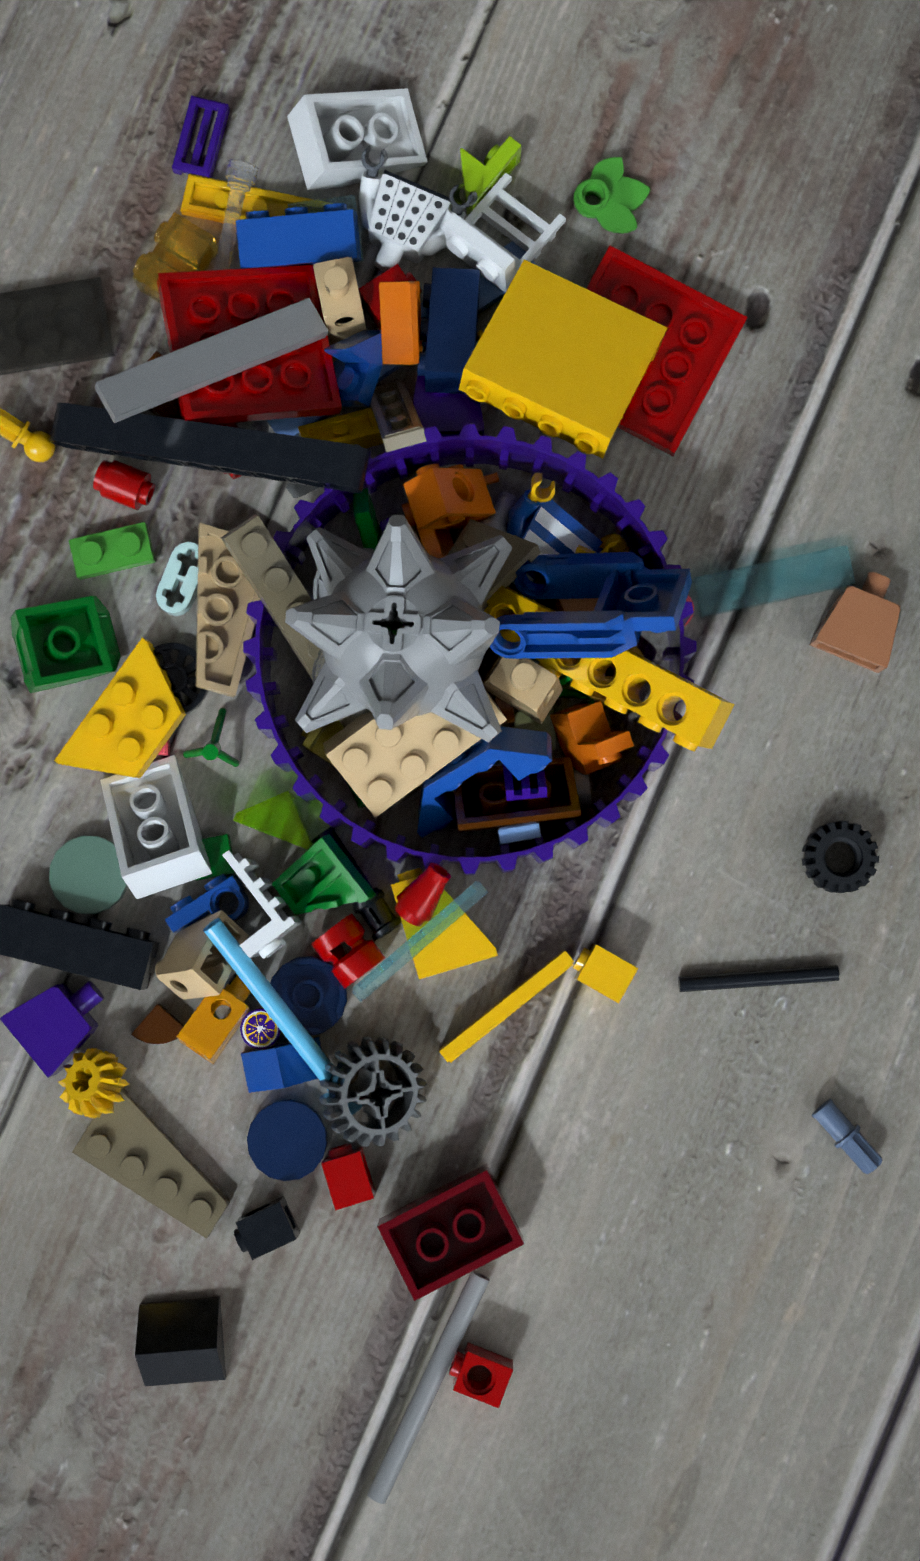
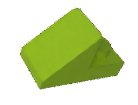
(483, 177)

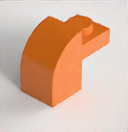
(588, 738)

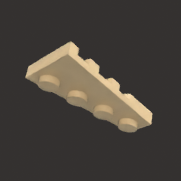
(221, 614)

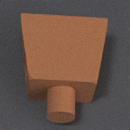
(861, 625)

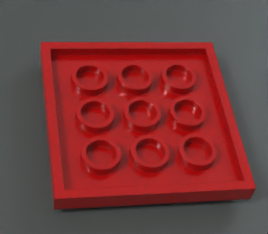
(216, 300)
(689, 356)

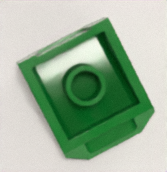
(64, 642)

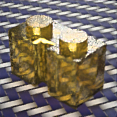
(179, 249)

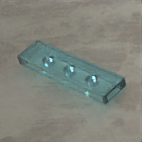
(773, 581)
(419, 941)

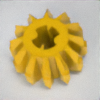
(93, 1083)

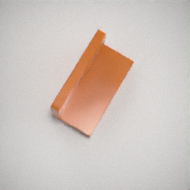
(400, 322)

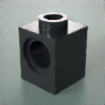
(266, 1228)

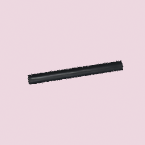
(758, 978)

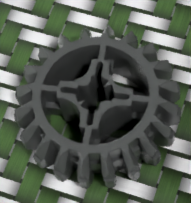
(380, 1120)

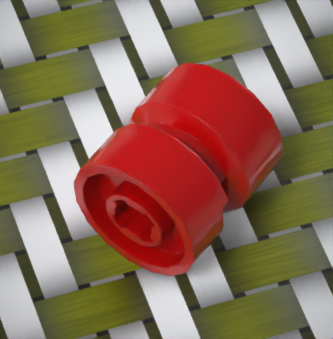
(356, 963)

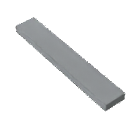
(210, 360)

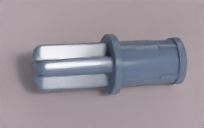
(847, 1137)

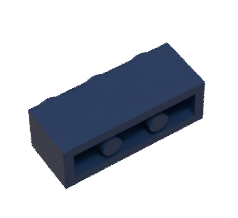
(449, 328)

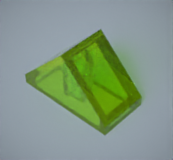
(278, 818)

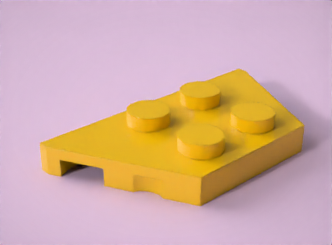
(127, 720)

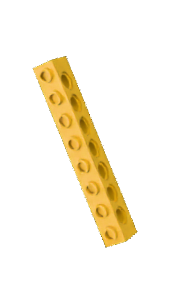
(704, 712)

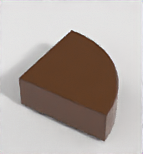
(158, 1027)

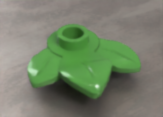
(616, 194)

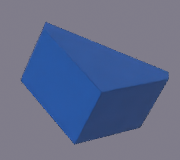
(276, 1067)

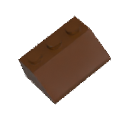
(483, 801)

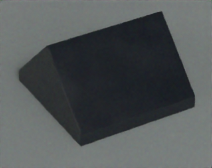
(180, 1341)

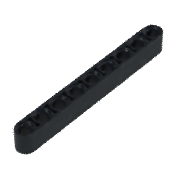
(213, 447)

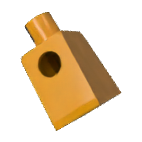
(211, 1035)

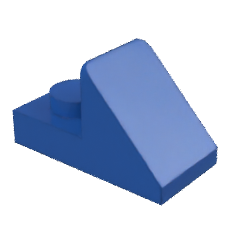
(362, 366)

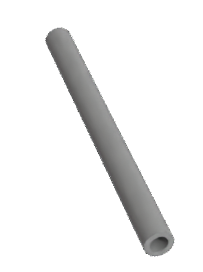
(428, 1387)

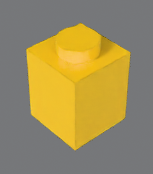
(604, 972)

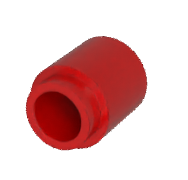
(124, 484)

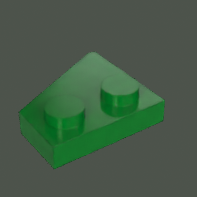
(322, 880)

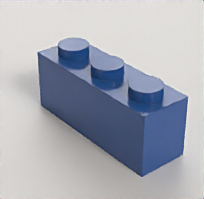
(298, 237)

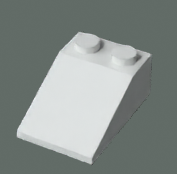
(338, 127)
(155, 829)

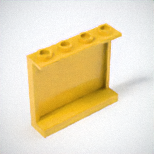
(561, 358)

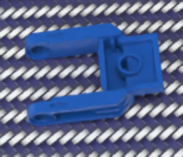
(627, 603)

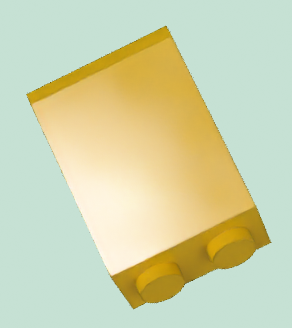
(453, 948)

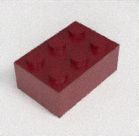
(450, 1232)

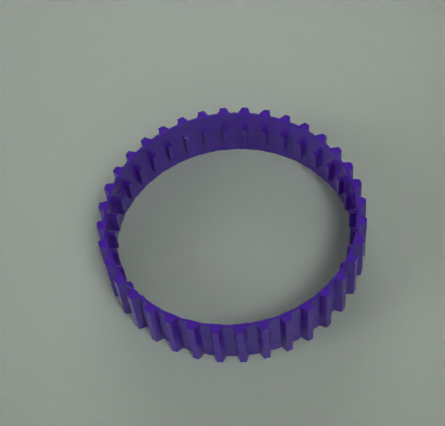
(466, 449)

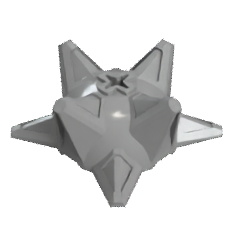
(430, 661)

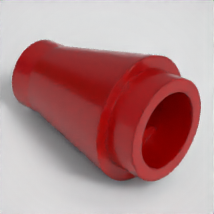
(422, 896)

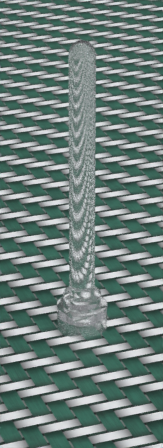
(240, 178)

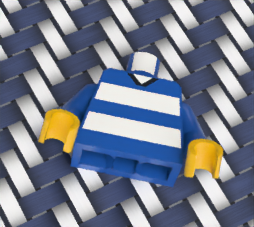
(550, 526)

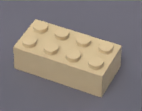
(393, 762)

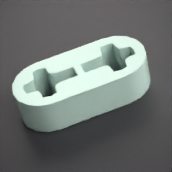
(171, 578)

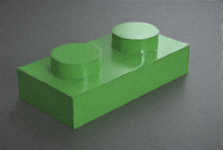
(112, 551)

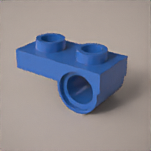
(189, 911)

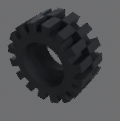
(863, 850)

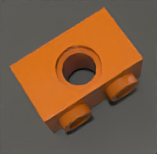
(448, 497)

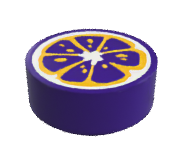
(259, 1029)

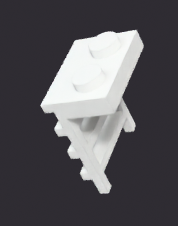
(485, 253)
(270, 937)

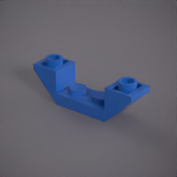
(516, 748)

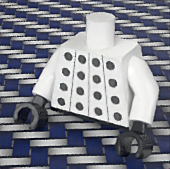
(404, 215)

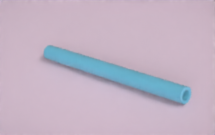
(270, 1001)

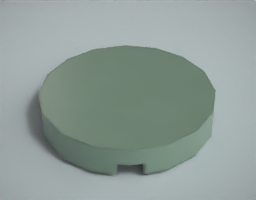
(87, 875)

